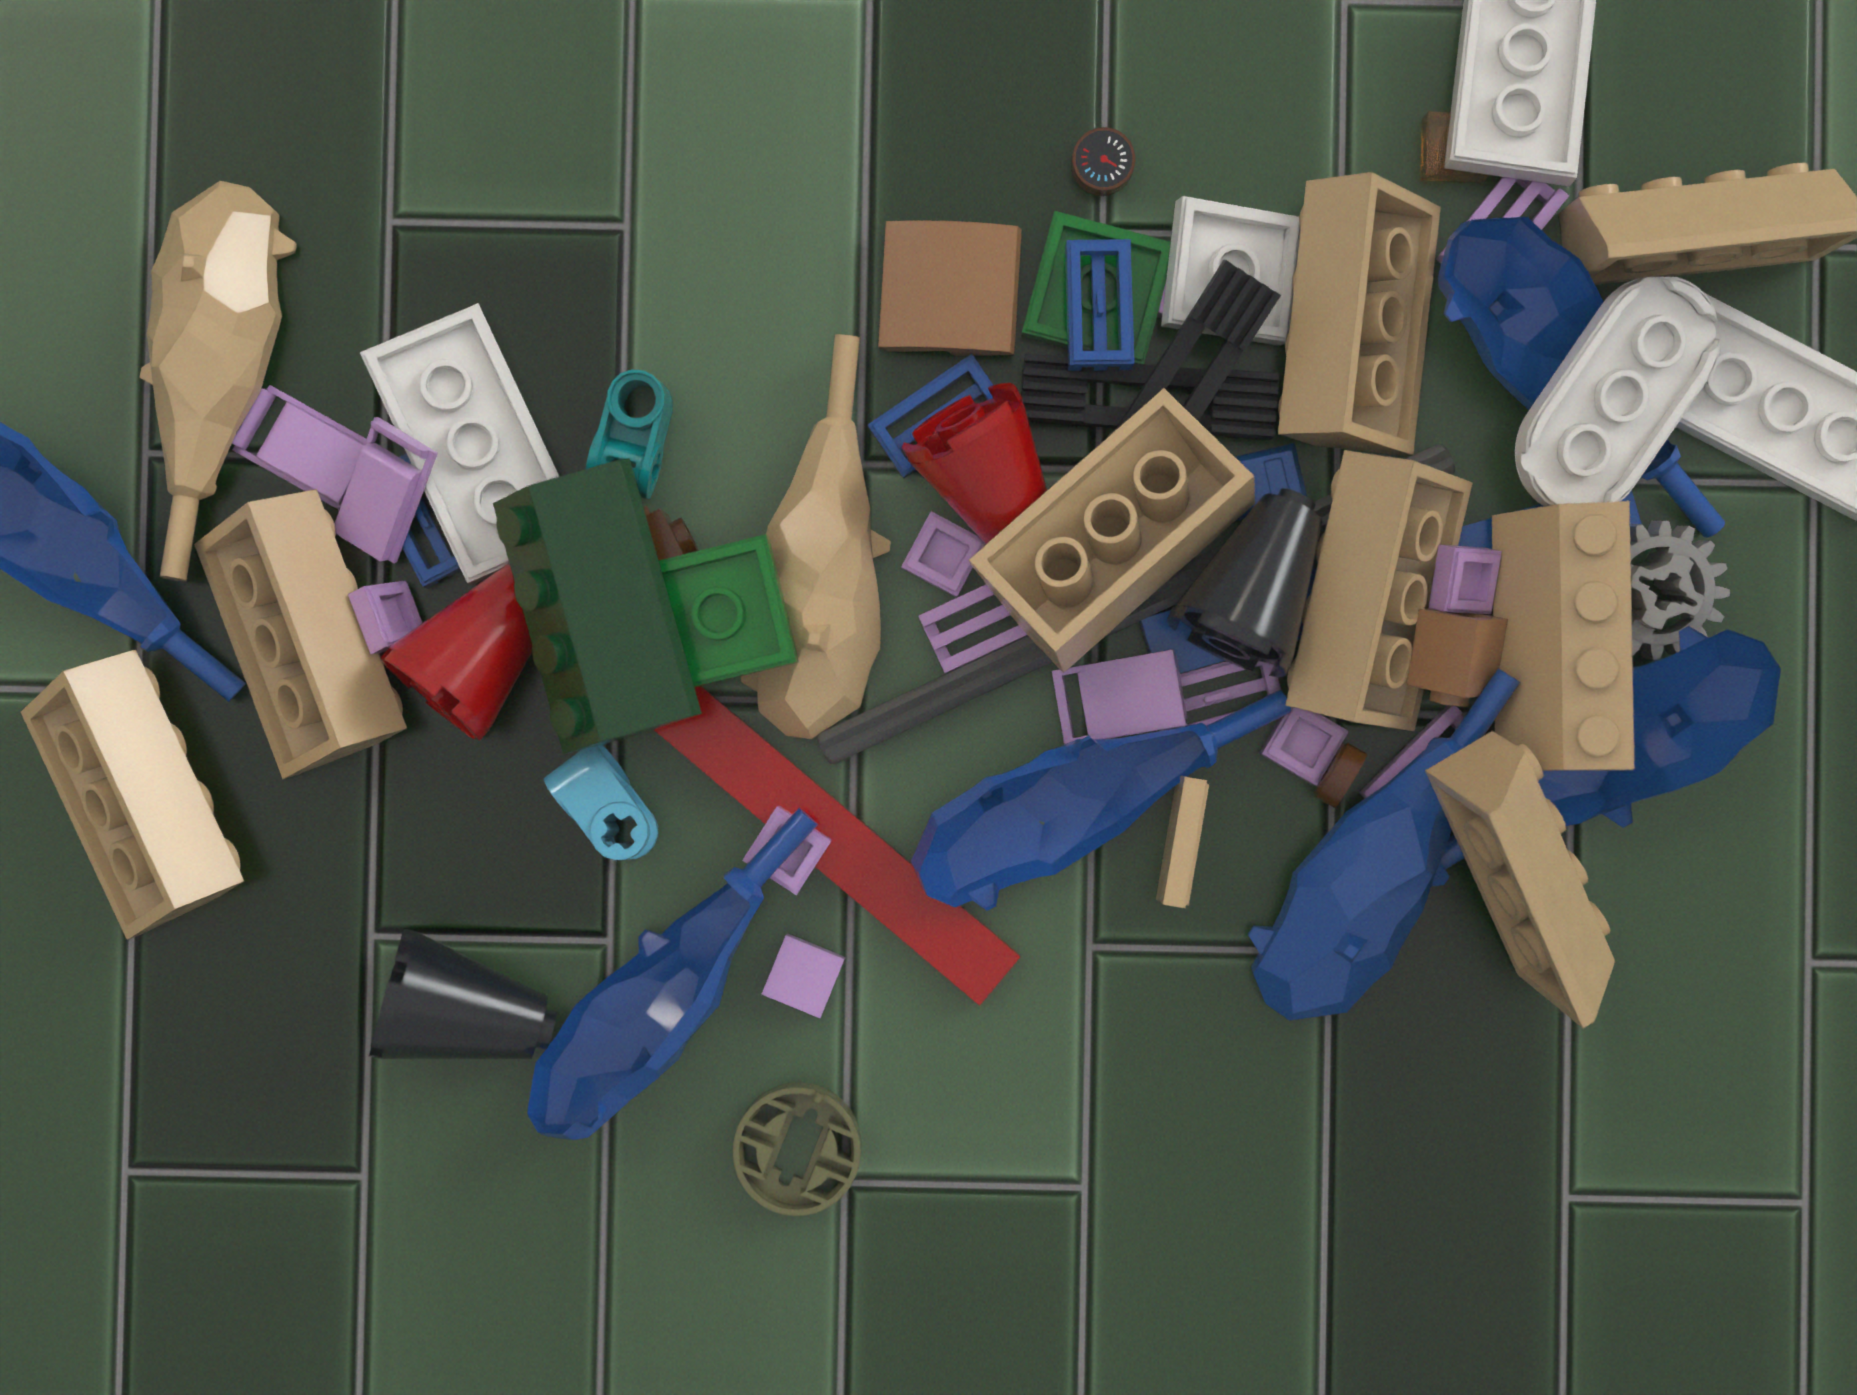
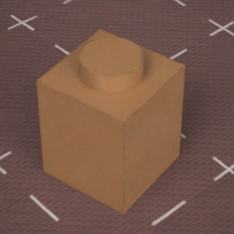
(1455, 654)

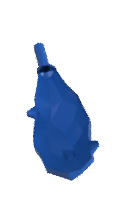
(1533, 320)
(59, 529)
(1687, 726)
(1082, 794)
(1365, 884)
(653, 1004)

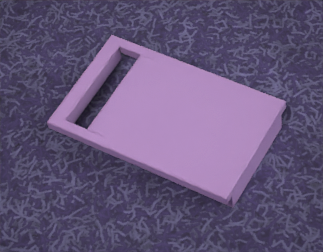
(302, 446)
(383, 494)
(1125, 696)

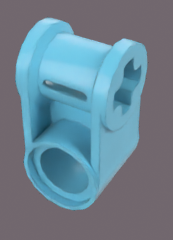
(598, 793)

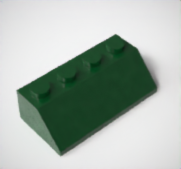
(596, 606)

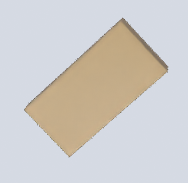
(1182, 842)

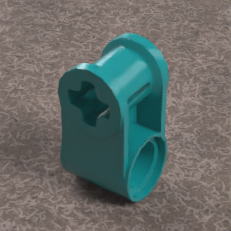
(630, 437)

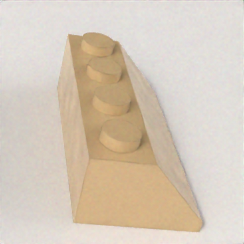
(1709, 225)
(1359, 315)
(1115, 529)
(1370, 586)
(297, 632)
(1567, 633)
(131, 792)
(1526, 872)

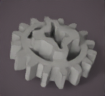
(1670, 572)

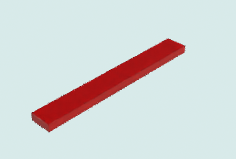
(856, 856)

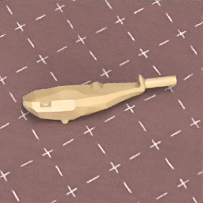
(209, 342)
(825, 571)

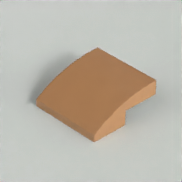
(950, 287)

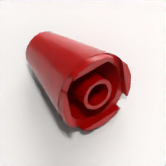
(981, 459)
(467, 654)

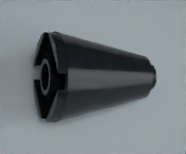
(1255, 586)
(456, 1008)

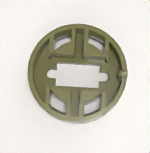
(762, 1179)

